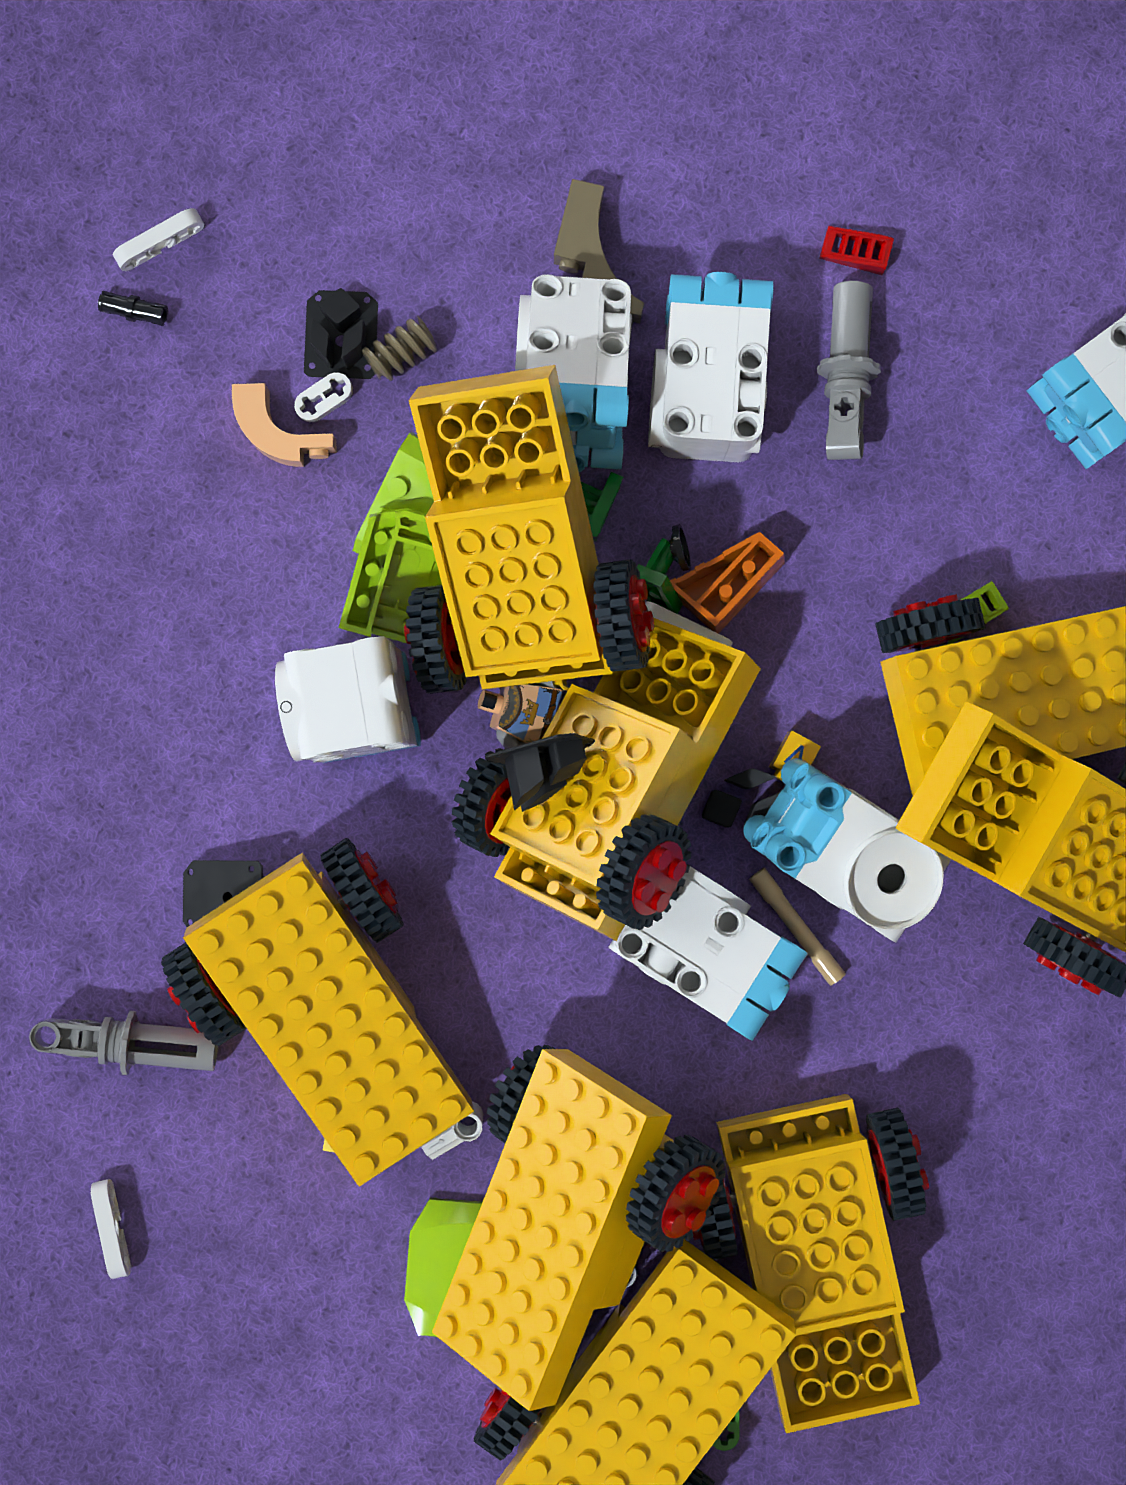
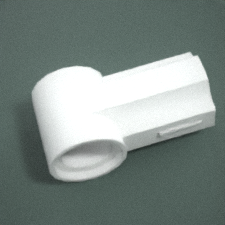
(455, 1135)

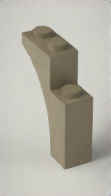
(579, 238)

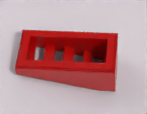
(863, 263)

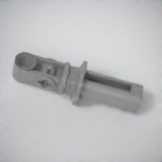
(848, 369)
(115, 1042)

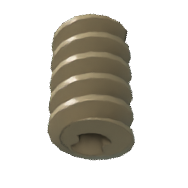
(400, 349)

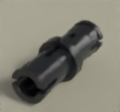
(133, 308)

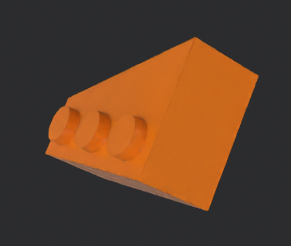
(728, 582)

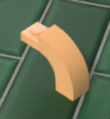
(253, 415)

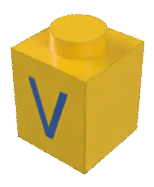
(793, 747)

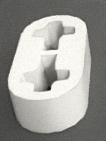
(319, 390)

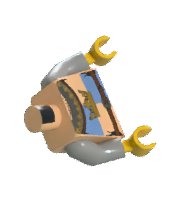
(522, 711)

